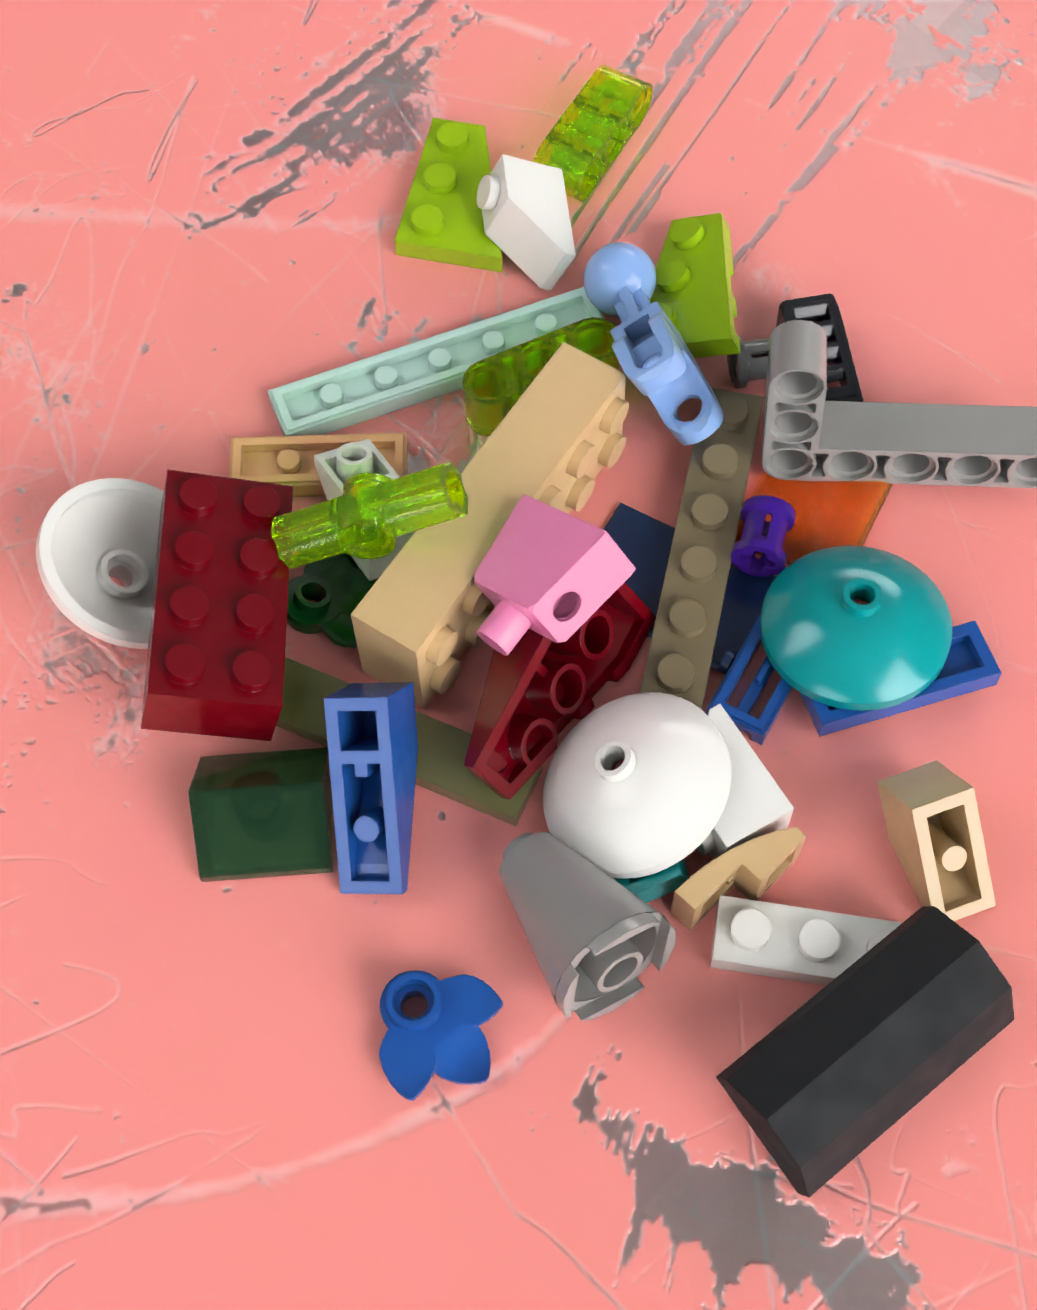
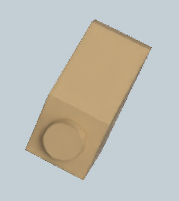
(938, 838)

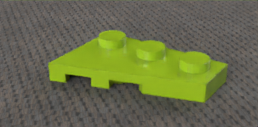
(442, 209)
(696, 284)

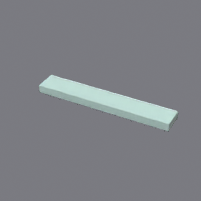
(417, 369)

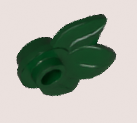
(337, 588)

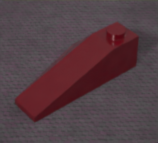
(546, 686)

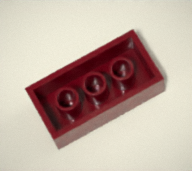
(217, 609)

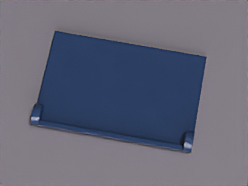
(648, 548)

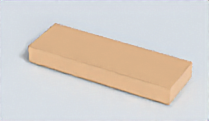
(291, 458)

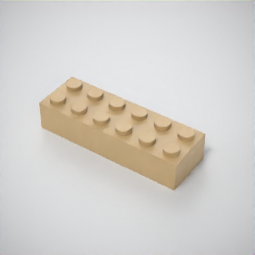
(548, 447)

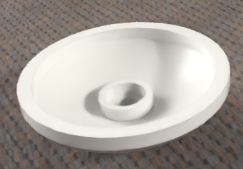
(99, 534)
(656, 801)

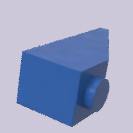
(372, 783)

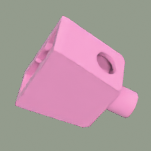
(546, 575)

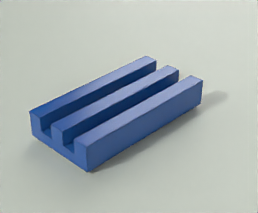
(741, 716)

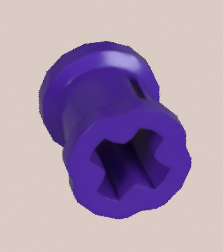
(753, 515)

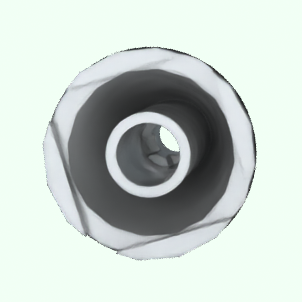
(582, 925)

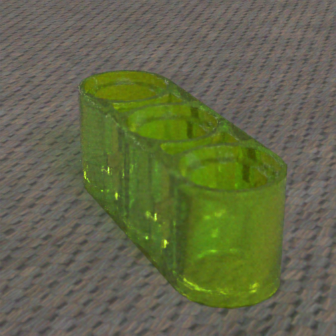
(595, 129)
(513, 370)

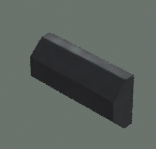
(869, 1047)

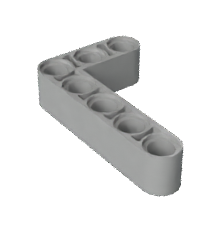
(883, 440)

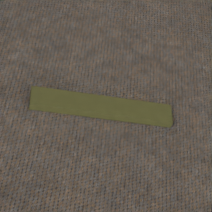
(440, 745)

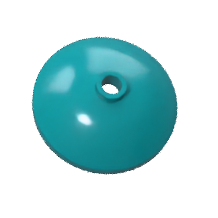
(853, 651)

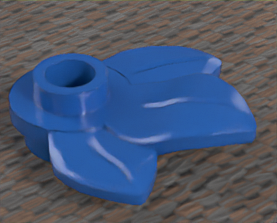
(443, 1038)

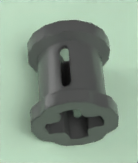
(750, 363)

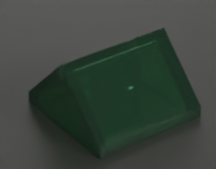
(262, 814)

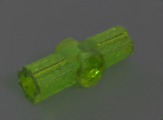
(370, 515)

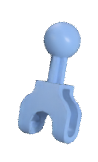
(647, 343)

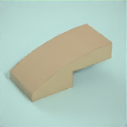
(749, 867)

